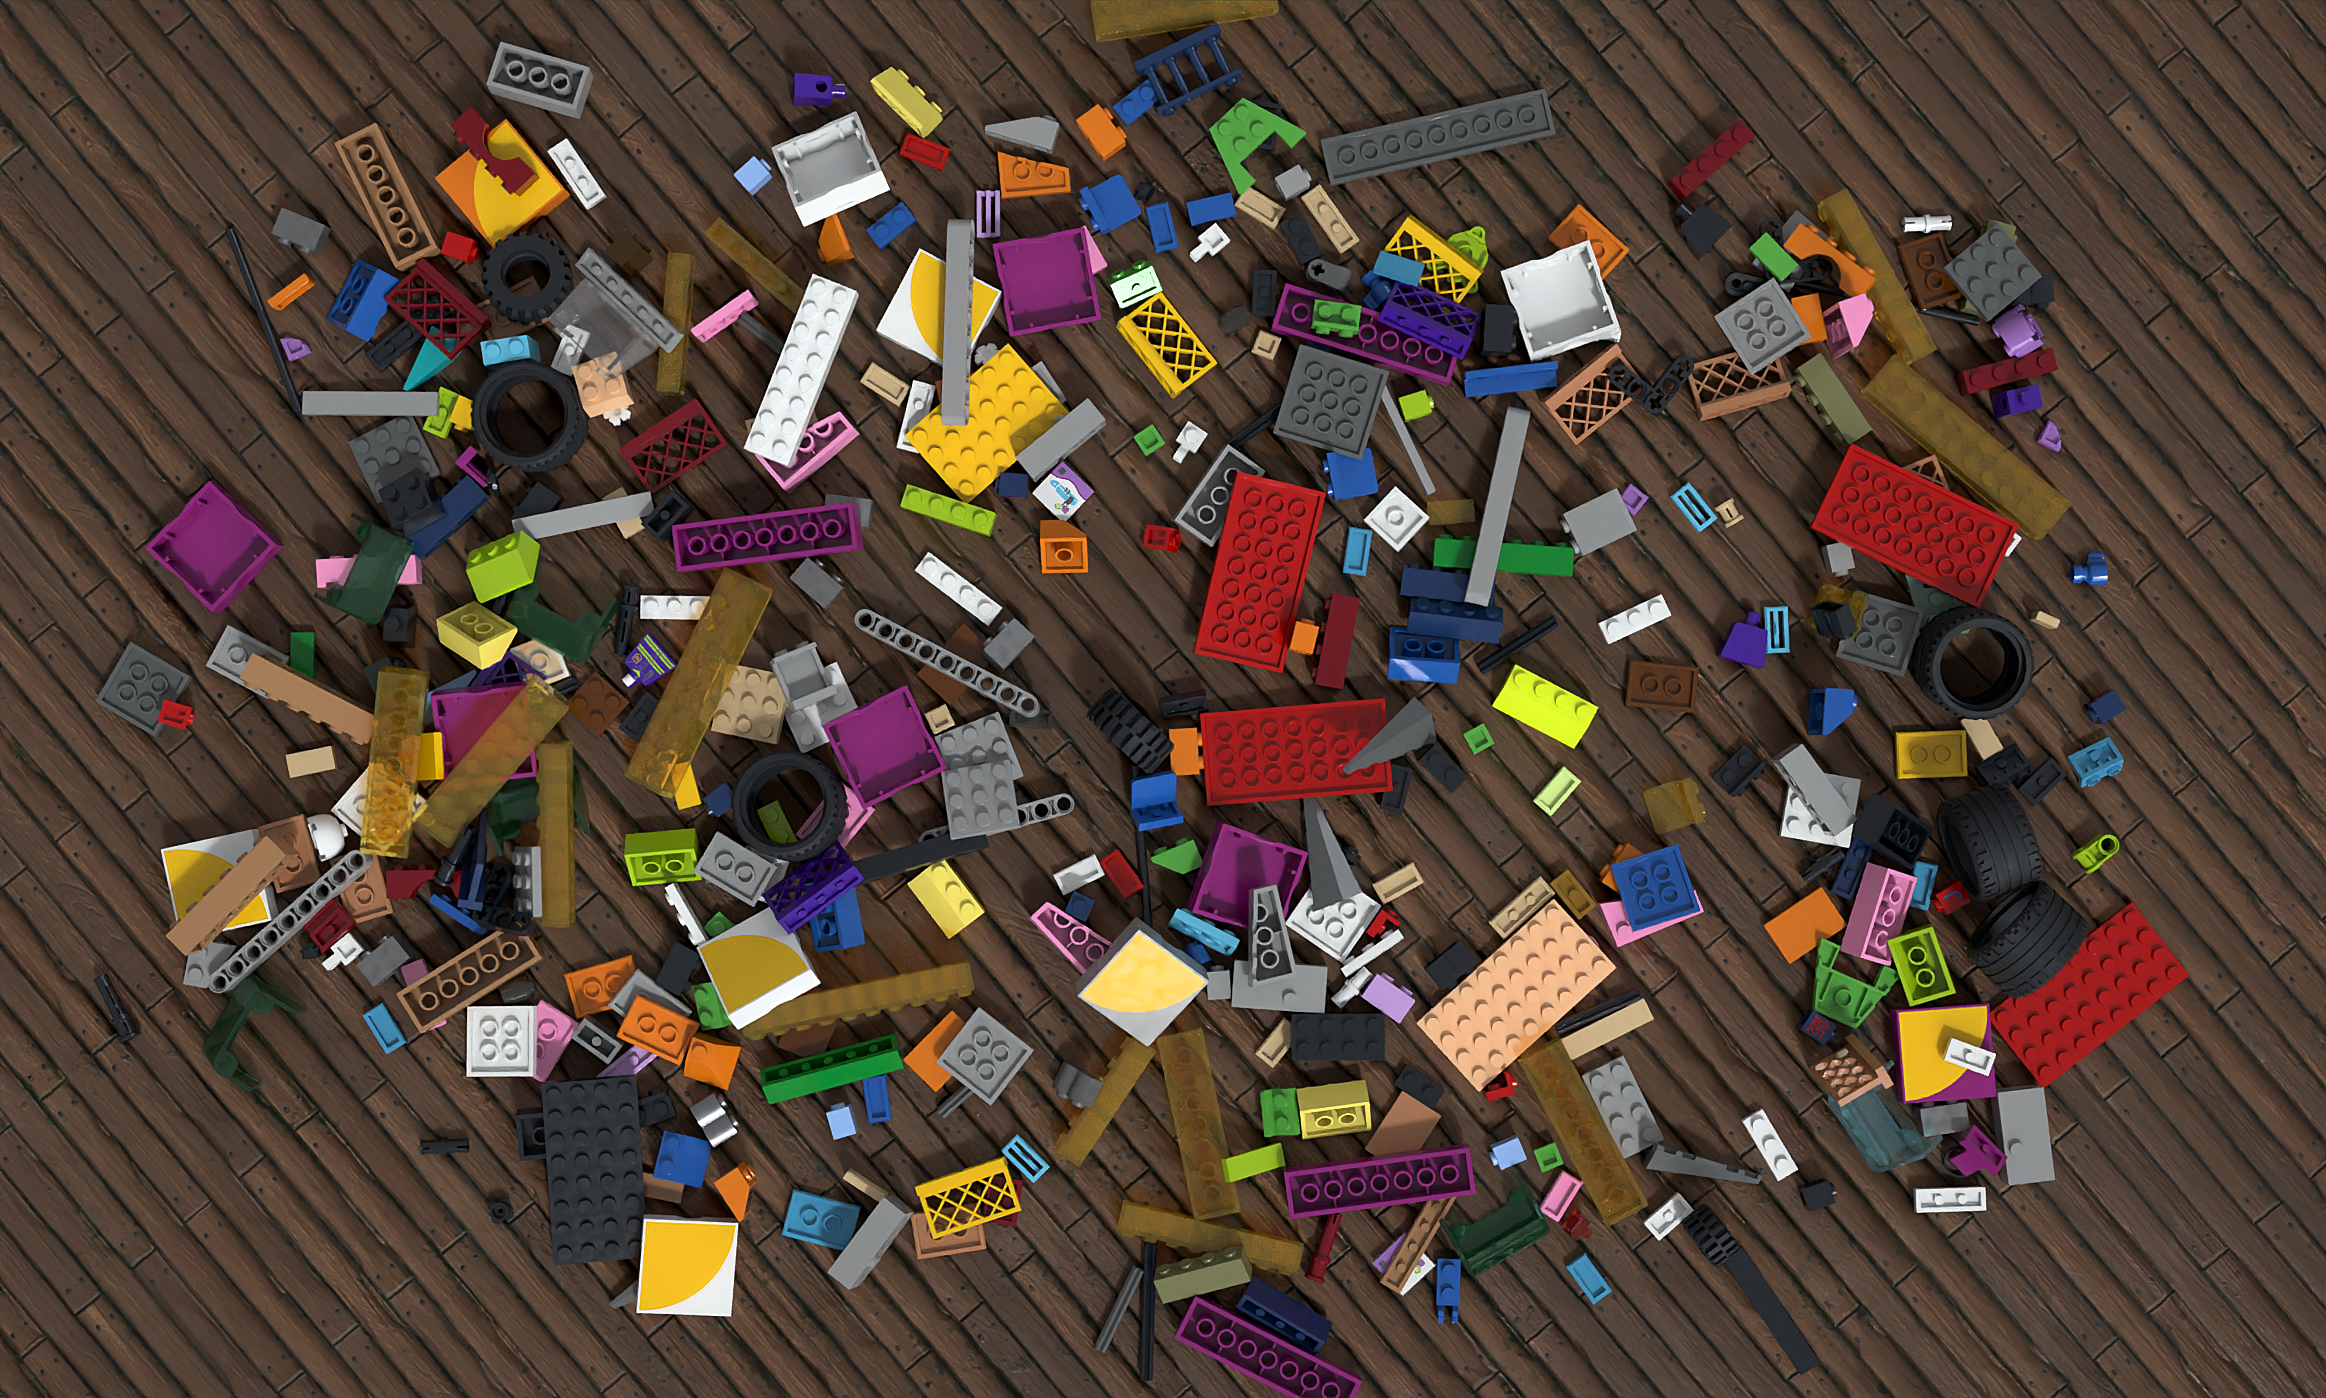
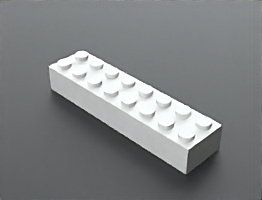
(801, 370)

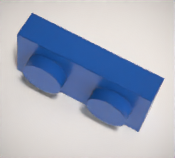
(1136, 103)
(891, 225)

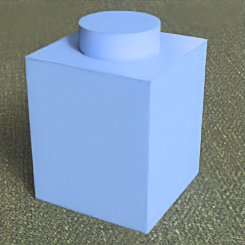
(753, 175)
(842, 1120)
(1507, 1152)

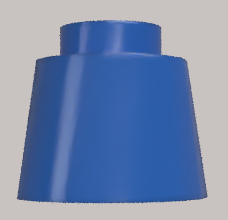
(1197, 953)

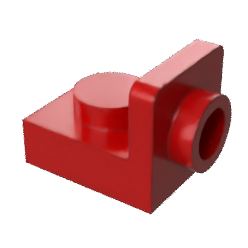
(1161, 538)
(176, 714)
(1377, 924)
(1497, 1090)

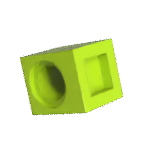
(1415, 405)

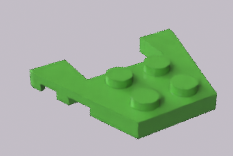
(1242, 132)
(1844, 996)

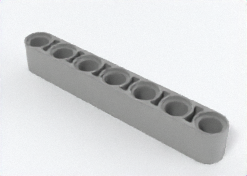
(1028, 808)

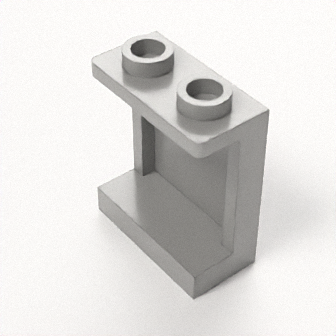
(802, 676)

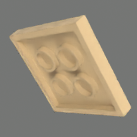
(751, 706)

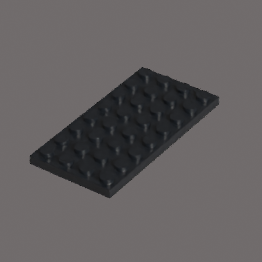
(594, 1168)

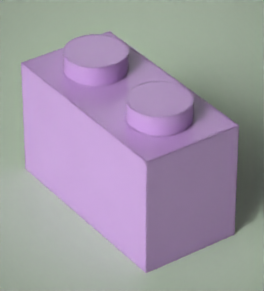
(1388, 997)

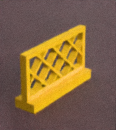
(1443, 250)
(1152, 358)
(962, 1177)

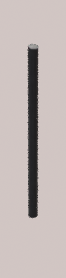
(1934, 312)
(264, 320)
(1143, 865)

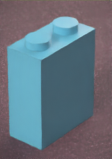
(506, 350)

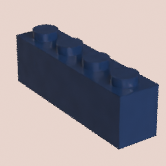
(459, 506)
(1436, 584)
(1454, 620)
(1284, 1315)

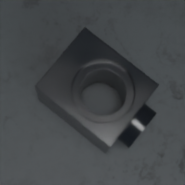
(1817, 1194)

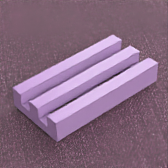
(988, 194)

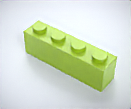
(948, 510)

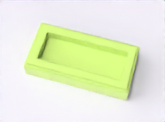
(1556, 791)

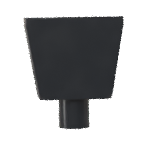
(1700, 228)
(400, 625)

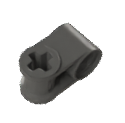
(1331, 276)

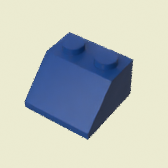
(682, 1159)

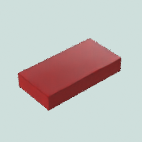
(924, 151)
(1121, 874)

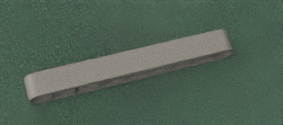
(958, 322)
(1497, 506)
(937, 657)
(280, 923)

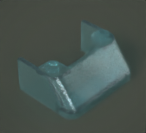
(1877, 1133)

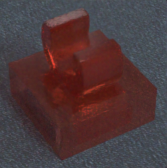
(1577, 1225)

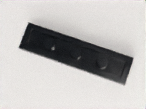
(402, 338)

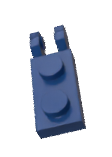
(462, 915)
(1448, 1287)

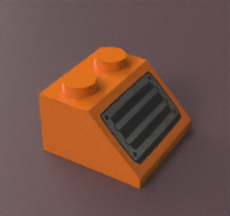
(738, 1189)

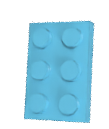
(1203, 931)

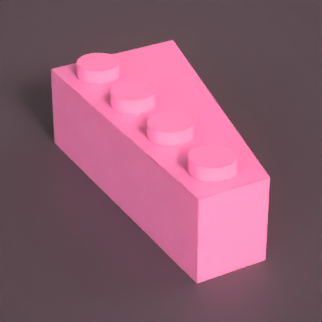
(1618, 924)
(1070, 937)

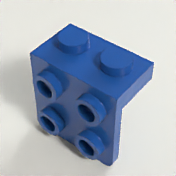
(1109, 204)
(1349, 475)
(1155, 801)

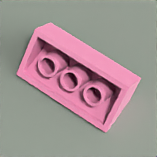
(1847, 323)
(1878, 913)

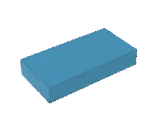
(1398, 268)
(1357, 551)
(1923, 889)
(385, 1028)
(1588, 1278)

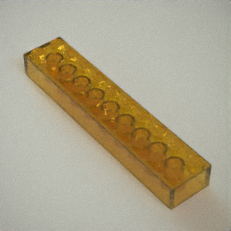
(1965, 447)
(698, 683)
(866, 998)

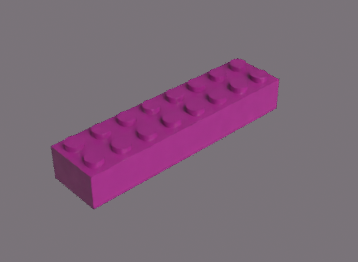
(1373, 343)
(768, 537)
(1379, 1181)
(1262, 1353)

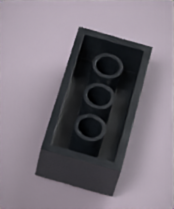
(1891, 831)
(1337, 1036)

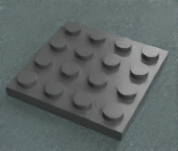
(1331, 401)

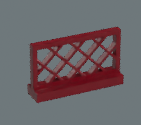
(451, 295)
(662, 428)

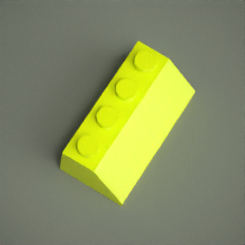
(1544, 706)

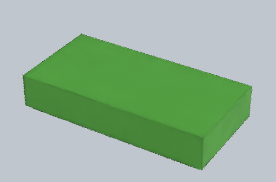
(1773, 257)

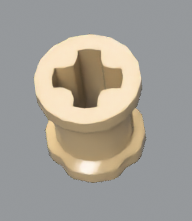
(1722, 510)

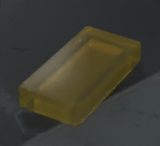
(1450, 512)

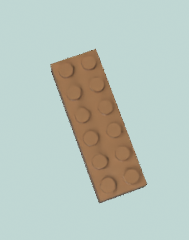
(388, 197)
(310, 696)
(231, 894)
(468, 977)

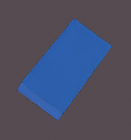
(1211, 209)
(1161, 227)
(877, 1099)

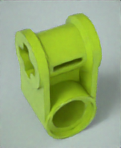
(2092, 855)

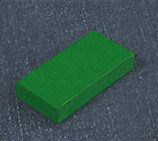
(303, 652)

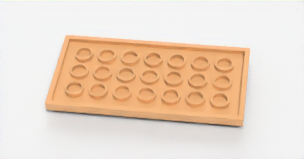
(1516, 995)

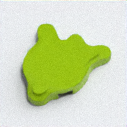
(1473, 246)

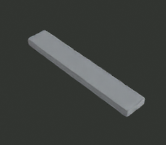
(629, 300)
(370, 403)
(1406, 443)
(585, 516)

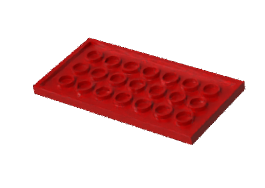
(1914, 526)
(1259, 572)
(1291, 752)
(2092, 997)

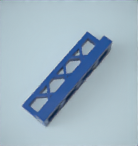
(1510, 379)

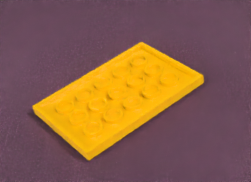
(1005, 417)

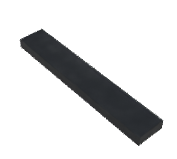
(917, 856)
(1772, 1312)

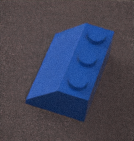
(362, 300)
(1422, 657)
(1829, 709)
(838, 924)

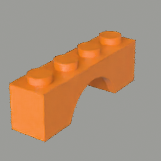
(1806, 243)

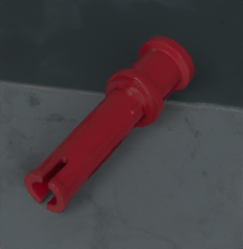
(1321, 1257)

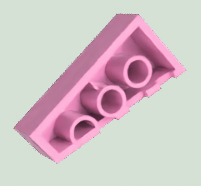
(816, 448)
(337, 569)

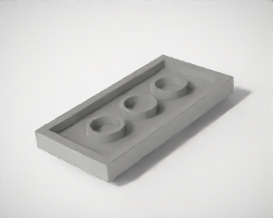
(1622, 1106)

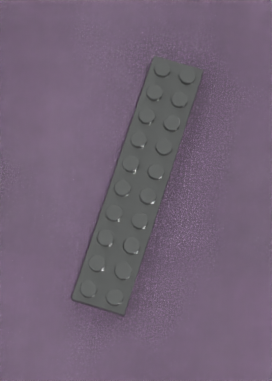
(1437, 137)

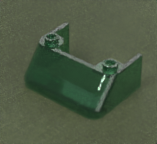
(373, 572)
(553, 631)
(517, 804)
(249, 997)
(1499, 1233)

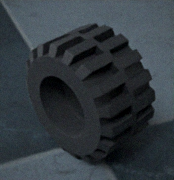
(1710, 1235)

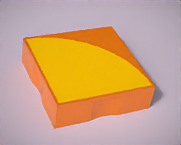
(487, 202)

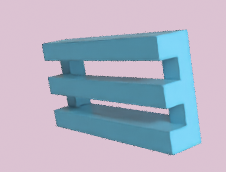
(1712, 517)
(1785, 629)
(1017, 1163)

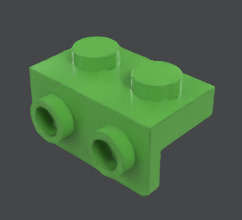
(709, 1007)

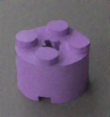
(2019, 332)

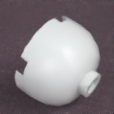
(327, 835)

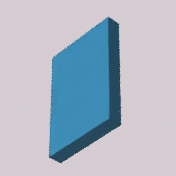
(821, 1220)

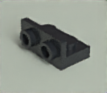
(2005, 766)
(1739, 771)
(656, 1107)

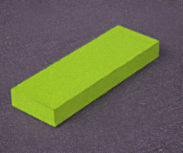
(1253, 1162)

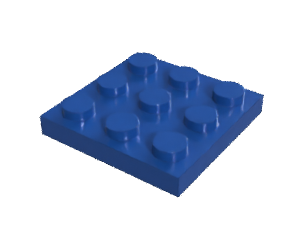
(1655, 888)

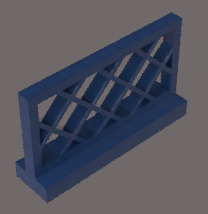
(474, 869)

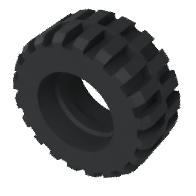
(522, 249)
(1130, 730)

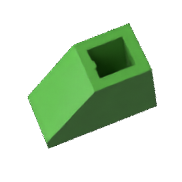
(1181, 858)

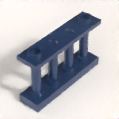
(1168, 57)

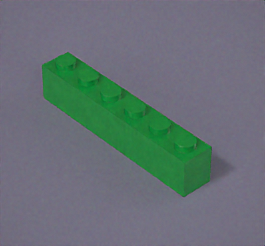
(1513, 556)
(831, 1069)

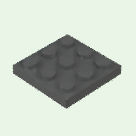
(1992, 272)
(393, 452)
(1884, 636)
(140, 686)

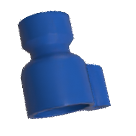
(1379, 291)
(2093, 573)

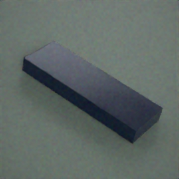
(1851, 869)

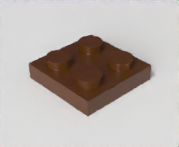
(598, 703)

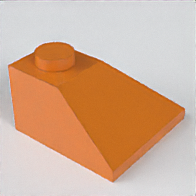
(834, 242)
(1062, 547)
(711, 1060)

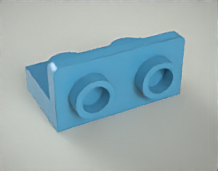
(2096, 762)

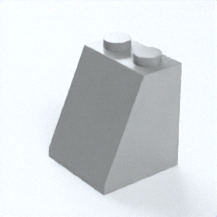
(1597, 523)

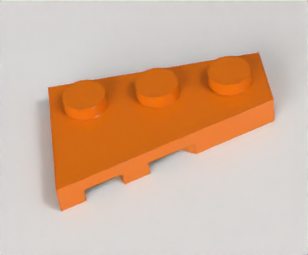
(1031, 178)

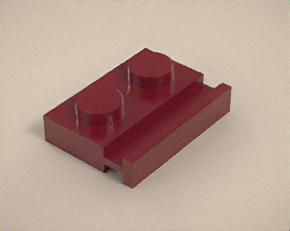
(330, 924)
(1005, 1202)

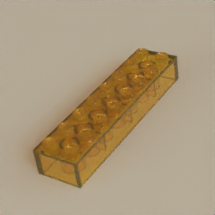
(1143, 17)
(491, 760)
(394, 761)
(1197, 1122)
(1582, 1132)

